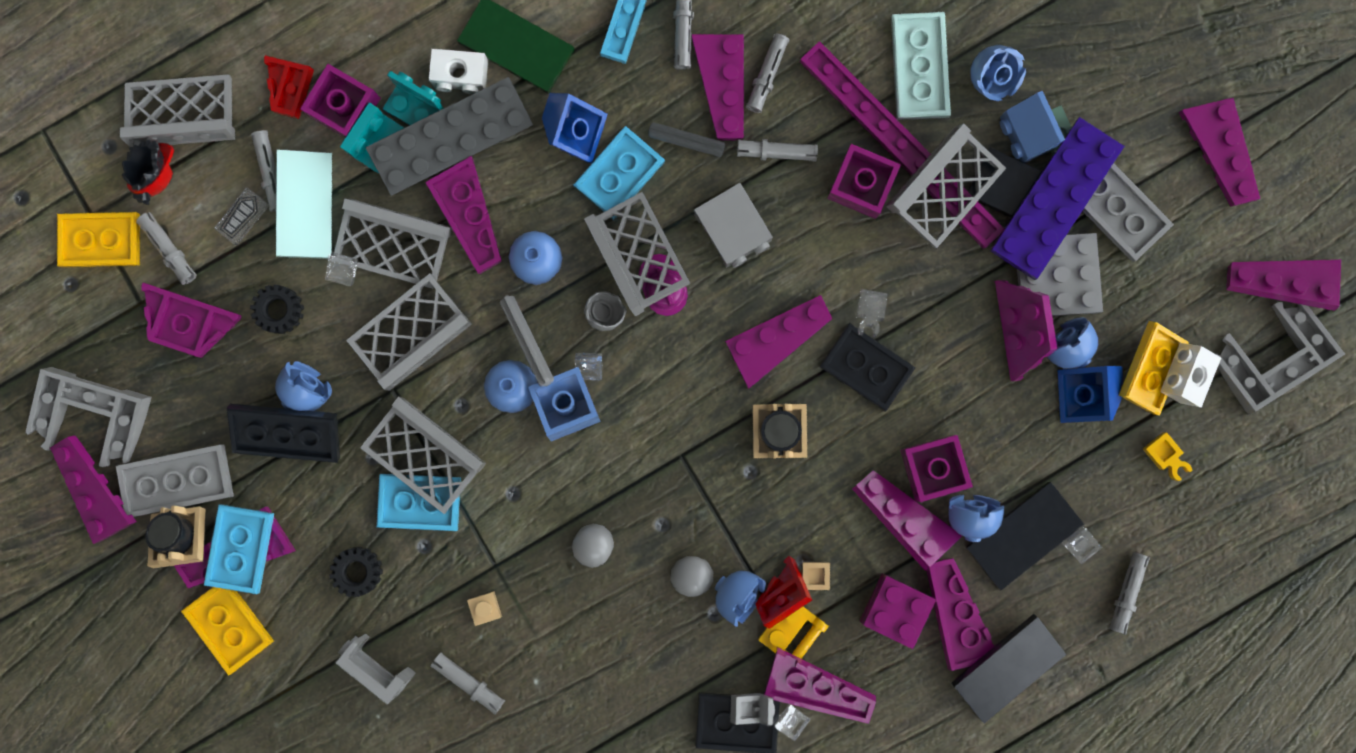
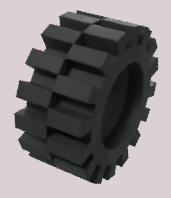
(261, 309)
(340, 577)

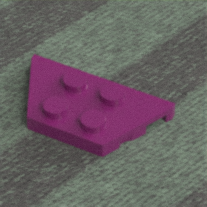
(184, 322)
(1025, 326)

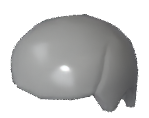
(604, 311)
(592, 545)
(691, 576)

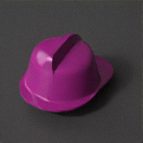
(672, 303)

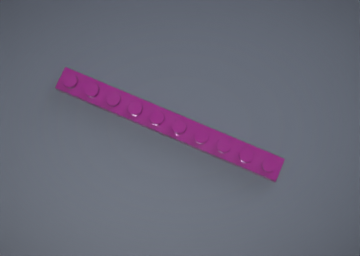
(893, 137)

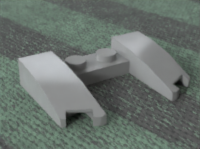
(1315, 352)
(61, 388)

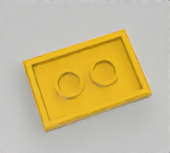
(98, 239)
(1150, 368)
(227, 627)

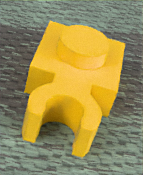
(1165, 453)

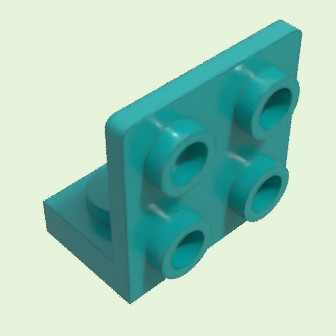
(409, 101)
(368, 129)

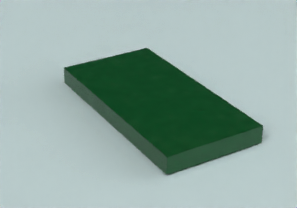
(516, 45)

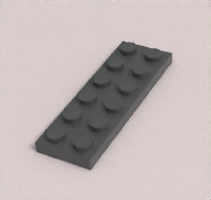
(449, 136)

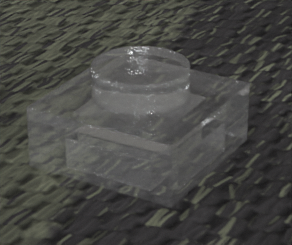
(341, 269)
(590, 365)
(1082, 545)
(792, 722)

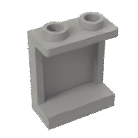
(734, 226)
(371, 673)

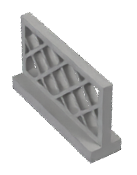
(174, 131)
(927, 173)
(390, 220)
(616, 263)
(422, 351)
(434, 434)

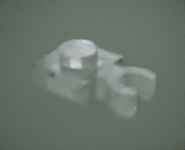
(871, 308)

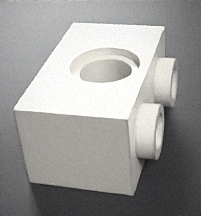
(445, 62)
(1190, 374)

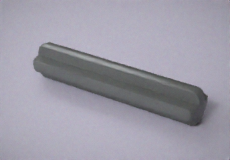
(686, 139)

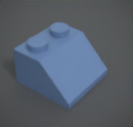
(1031, 128)
(564, 404)

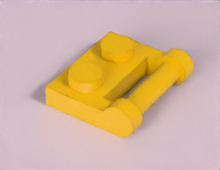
(786, 630)

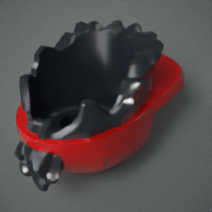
(148, 169)

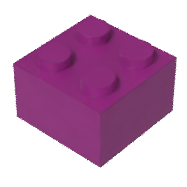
(338, 100)
(863, 181)
(936, 468)
(897, 611)

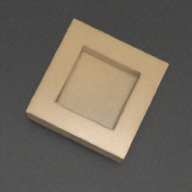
(816, 575)
(484, 608)

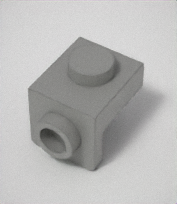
(752, 709)

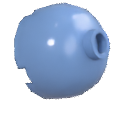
(997, 72)
(535, 257)
(1075, 344)
(508, 386)
(300, 388)
(975, 517)
(738, 595)

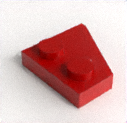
(287, 85)
(783, 595)

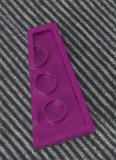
(722, 73)
(1224, 148)
(465, 209)
(1298, 282)
(771, 342)
(96, 504)
(909, 522)
(279, 545)
(813, 688)

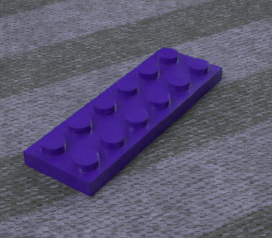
(1057, 198)

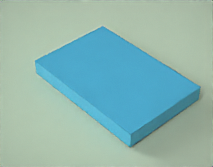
(619, 171)
(406, 509)
(239, 549)

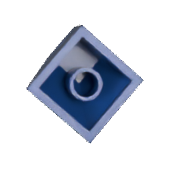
(573, 125)
(1089, 393)

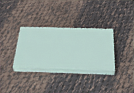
(920, 66)
(303, 204)

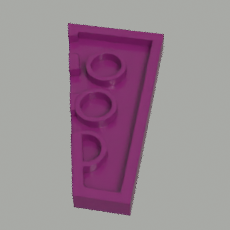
(958, 618)

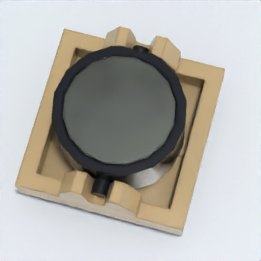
(780, 431)
(175, 536)

